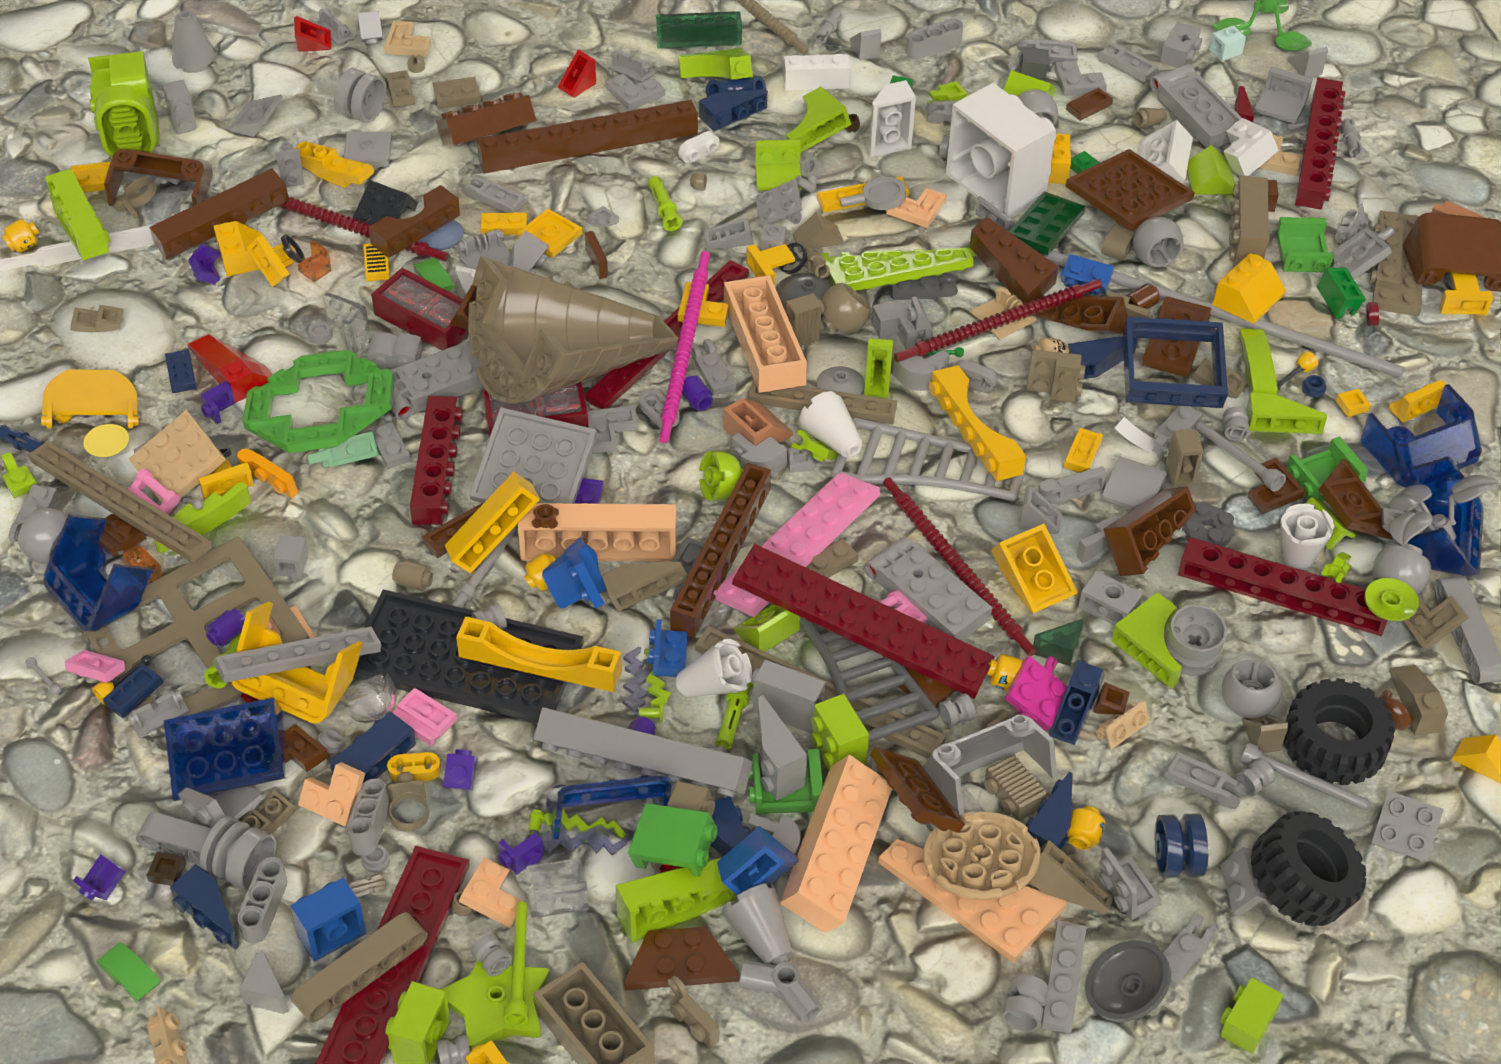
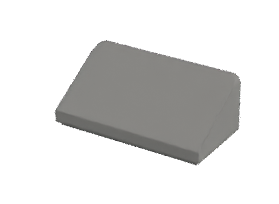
(985, 209)

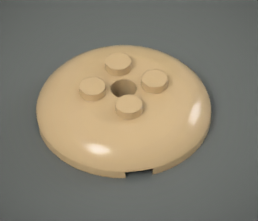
(984, 860)

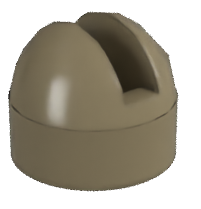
(416, 64)
(698, 181)
(459, 908)

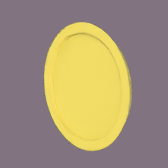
(106, 440)

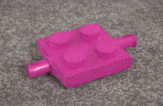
(1037, 691)

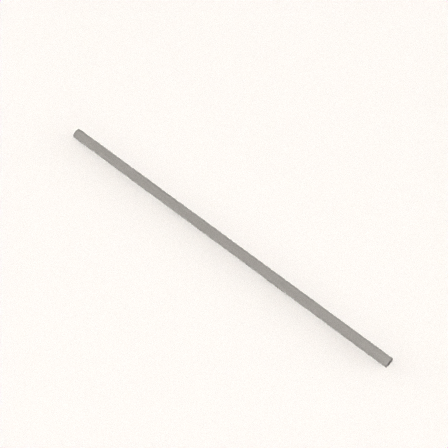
(1269, 328)

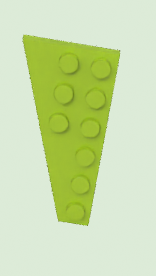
(892, 266)

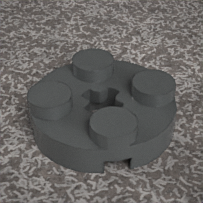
(1213, 516)

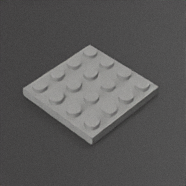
(539, 450)

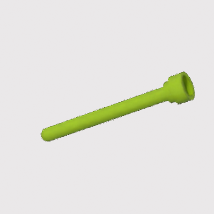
(516, 1010)

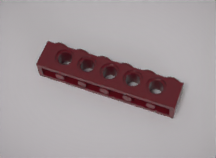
(435, 460)

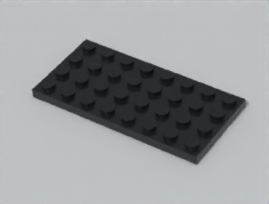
(423, 654)

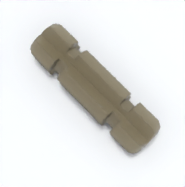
(363, 886)

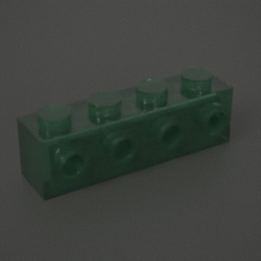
(698, 29)

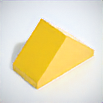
(1481, 755)

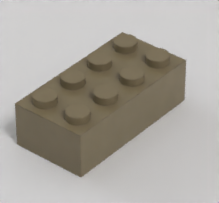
(1249, 218)
(590, 1021)

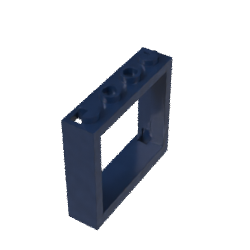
(1175, 393)

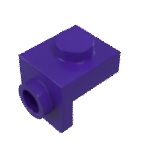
(202, 264)
(217, 400)
(460, 770)
(523, 855)
(100, 879)

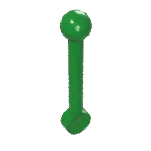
(958, 352)

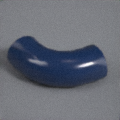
(728, 85)

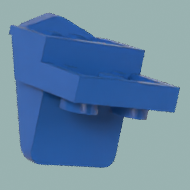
(575, 576)

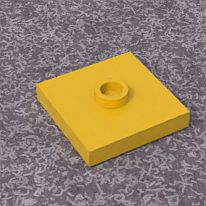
(553, 231)

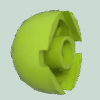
(719, 475)

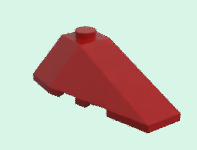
(229, 365)

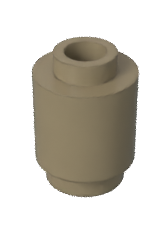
(412, 575)

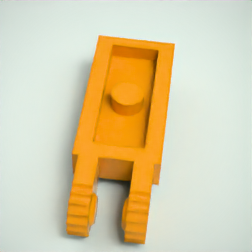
(268, 472)

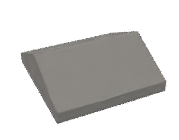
(255, 115)

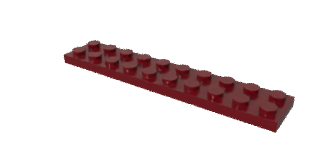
(863, 620)
(427, 895)

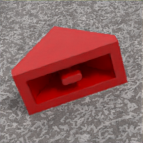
(311, 36)
(579, 75)

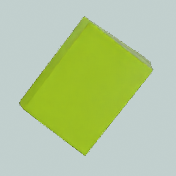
(1019, 83)
(1210, 173)
(768, 627)

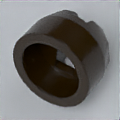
(855, 123)

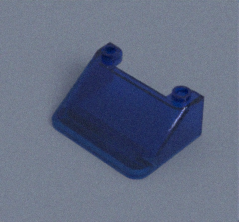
(603, 792)

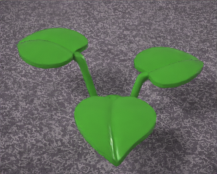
(1287, 41)

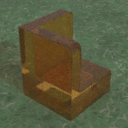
(317, 264)

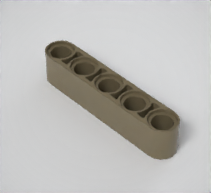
(358, 967)

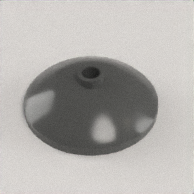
(801, 285)
(1121, 972)

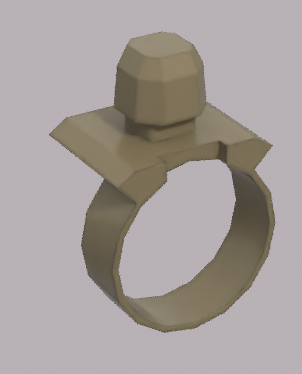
(131, 199)
(407, 789)

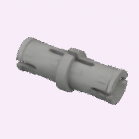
(828, 26)
(1351, 137)

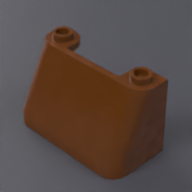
(1454, 245)

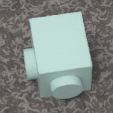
(1227, 43)

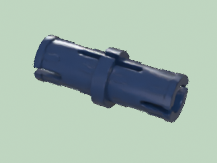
(9, 435)

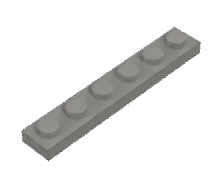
(293, 654)

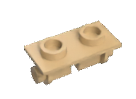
(1124, 725)
(165, 1029)

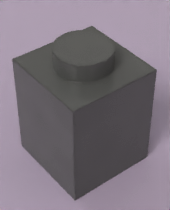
(1035, 62)

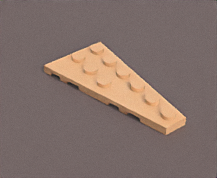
(1003, 923)

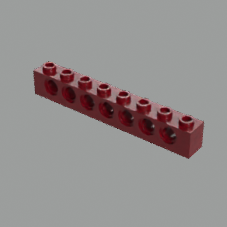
(1320, 144)
(1279, 585)

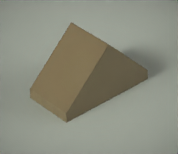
(817, 233)
(1266, 732)

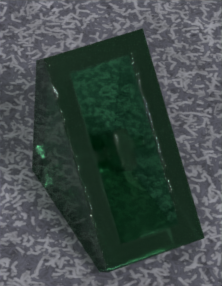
(1060, 642)

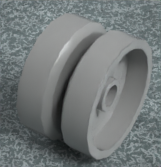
(360, 95)

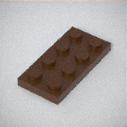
(1175, 355)
(917, 790)

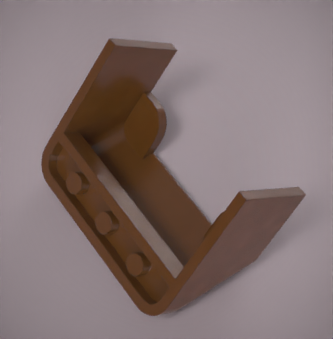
(158, 165)

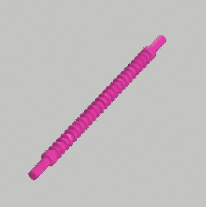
(684, 347)

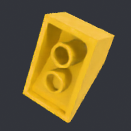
(1034, 569)

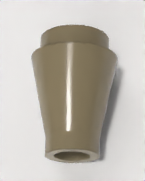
(1148, 117)

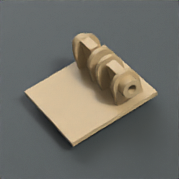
(1001, 303)

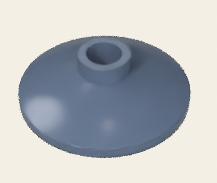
(445, 236)

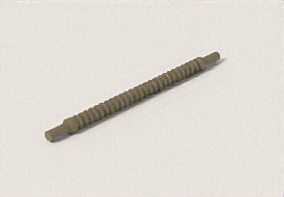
(774, 24)

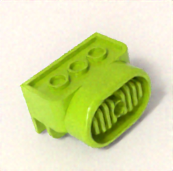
(123, 102)

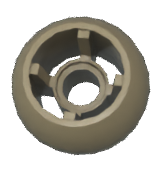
(844, 309)

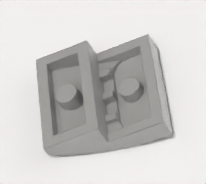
(1132, 483)

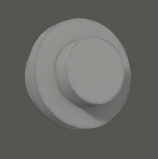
(331, 741)
(377, 860)

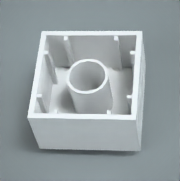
(1000, 149)

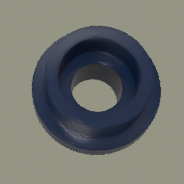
(1314, 386)

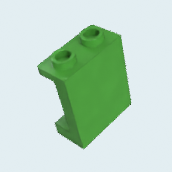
(1303, 244)
(1315, 469)
(798, 801)
(673, 838)

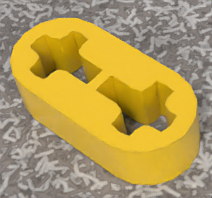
(415, 764)

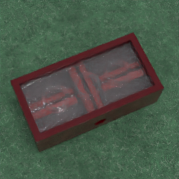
(419, 309)
(562, 405)

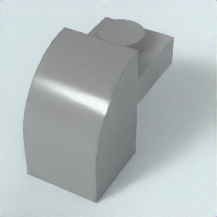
(892, 319)
(917, 372)
(765, 454)
(784, 832)

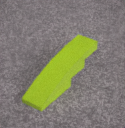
(1258, 361)
(214, 512)

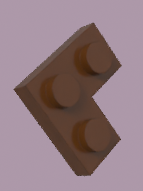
(1268, 500)
(303, 749)

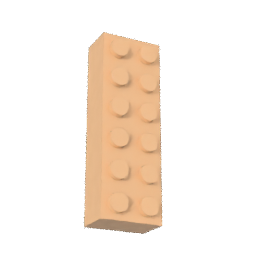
(765, 334)
(611, 529)
(836, 844)

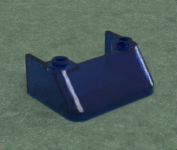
(1400, 449)
(1445, 554)
(76, 578)

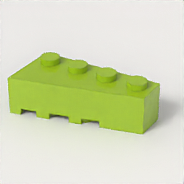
(77, 215)
(669, 899)

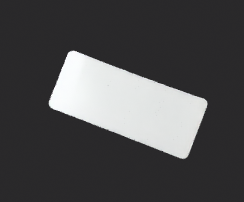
(1135, 435)

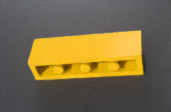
(492, 522)

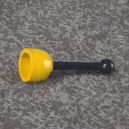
(1306, 362)
(102, 689)

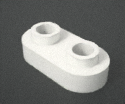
(698, 147)

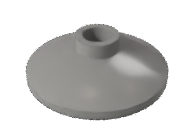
(841, 380)

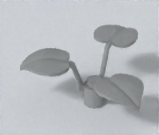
(1411, 524)

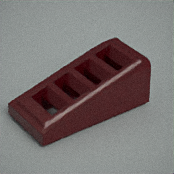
(1243, 106)

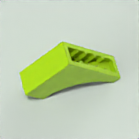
(726, 63)
(823, 119)
(878, 368)
(1143, 639)

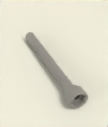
(1272, 478)
(1252, 753)

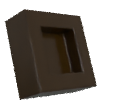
(166, 868)

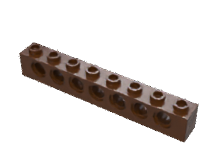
(720, 550)

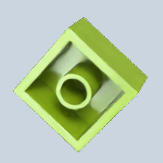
(838, 731)
(418, 1024)

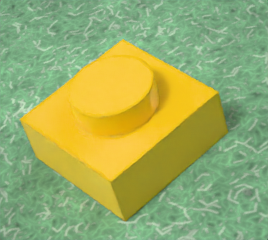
(1353, 402)

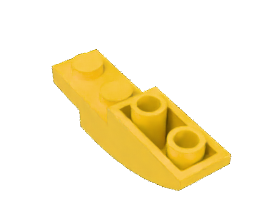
(329, 166)

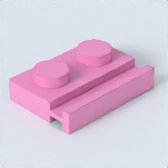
(425, 716)

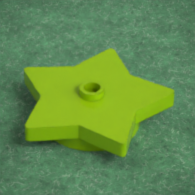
(482, 1002)

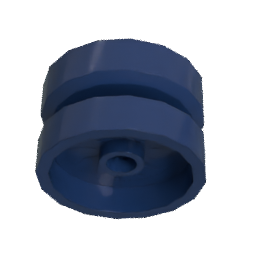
(1181, 845)

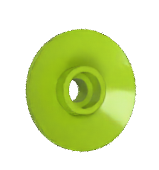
(1391, 599)

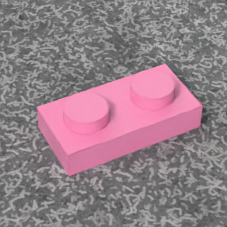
(95, 666)

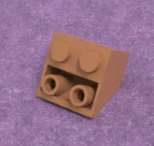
(754, 422)

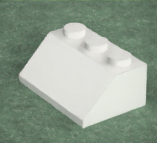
(816, 71)
(892, 119)
(1168, 149)

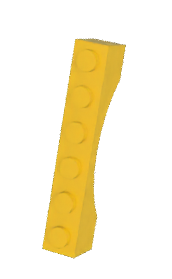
(998, 453)
(588, 667)

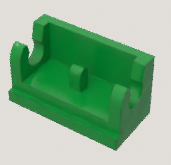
(1340, 291)

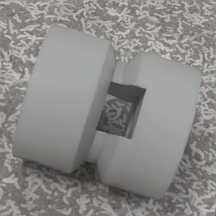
(1025, 1002)

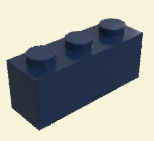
(376, 746)

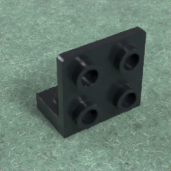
(382, 201)

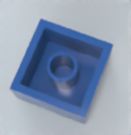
(328, 919)

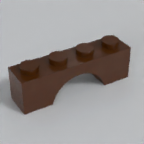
(394, 234)

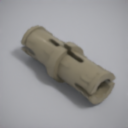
(817, 263)

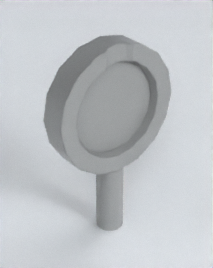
(879, 194)

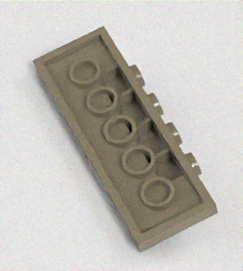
(1393, 278)

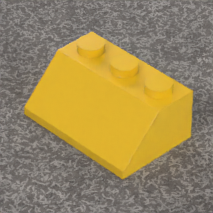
(1249, 289)

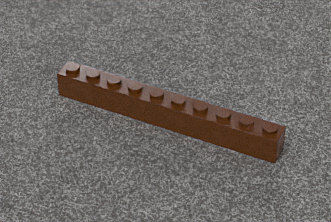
(587, 136)

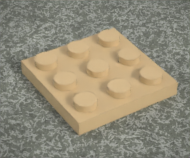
(179, 455)

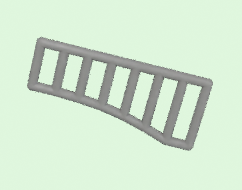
(914, 478)

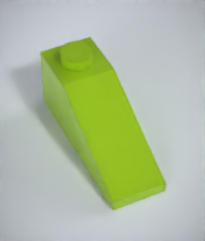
(1280, 414)

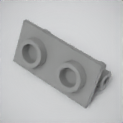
(339, 32)
(635, 68)
(290, 165)
(1352, 224)
(153, 716)

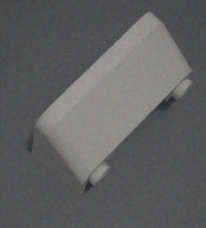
(987, 747)

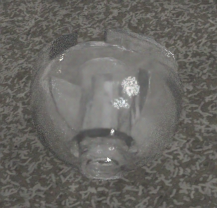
(371, 699)

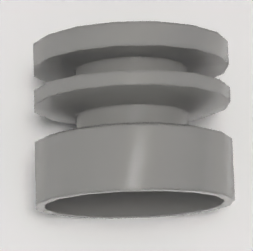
(1196, 638)
(235, 851)

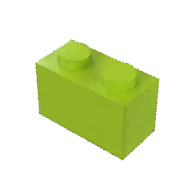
(1251, 1014)

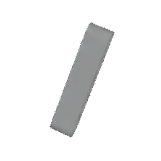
(1472, 635)

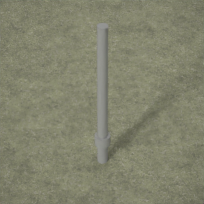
(468, 590)

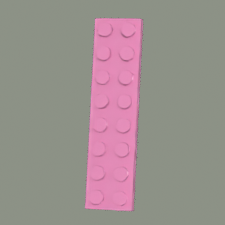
(807, 533)

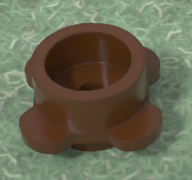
(545, 516)

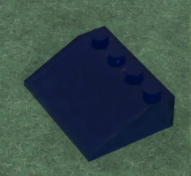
(226, 748)

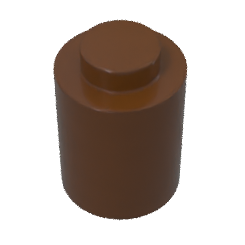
(1144, 296)

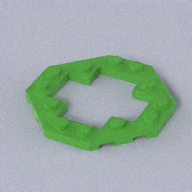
(351, 420)

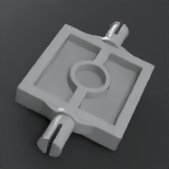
(1362, 251)

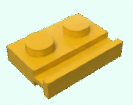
(91, 176)

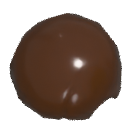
(1400, 714)

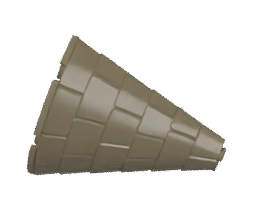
(551, 335)

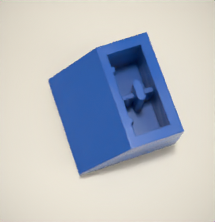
(755, 862)

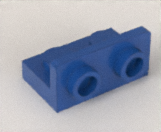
(1083, 270)
(668, 651)

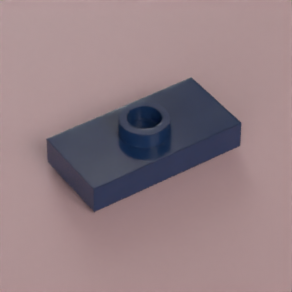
(180, 371)
(133, 691)

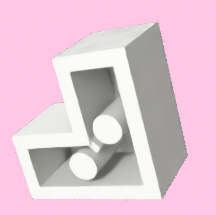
(1249, 147)

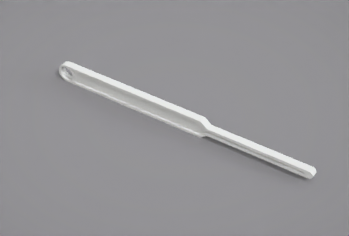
(66, 251)

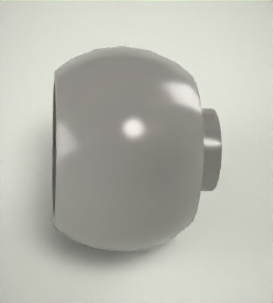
(1040, 103)
(1158, 242)
(41, 533)
(1403, 564)
(1252, 689)

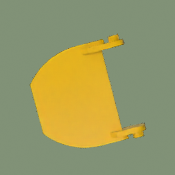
(89, 394)

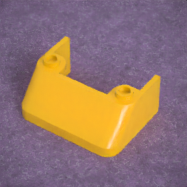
(299, 689)

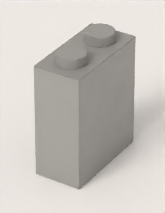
(788, 693)

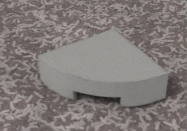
(602, 218)
(799, 462)

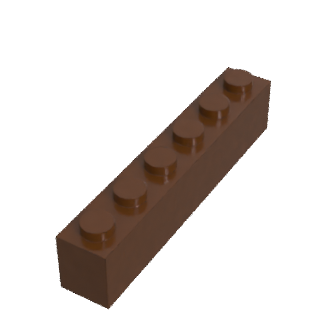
(234, 204)

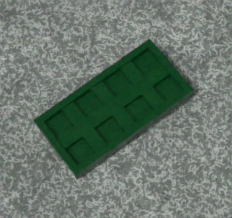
(1047, 222)

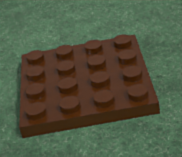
(1129, 189)

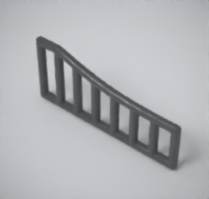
(902, 677)

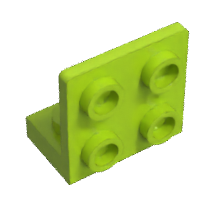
(776, 162)

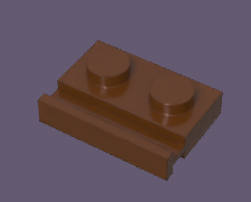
(119, 535)

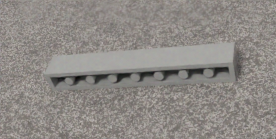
(644, 751)

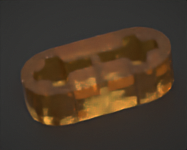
(146, 560)

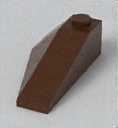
(1090, 313)

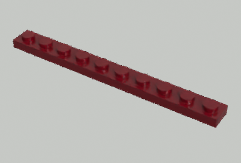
(619, 380)

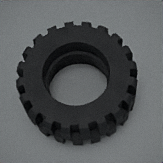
(1346, 705)
(1281, 871)

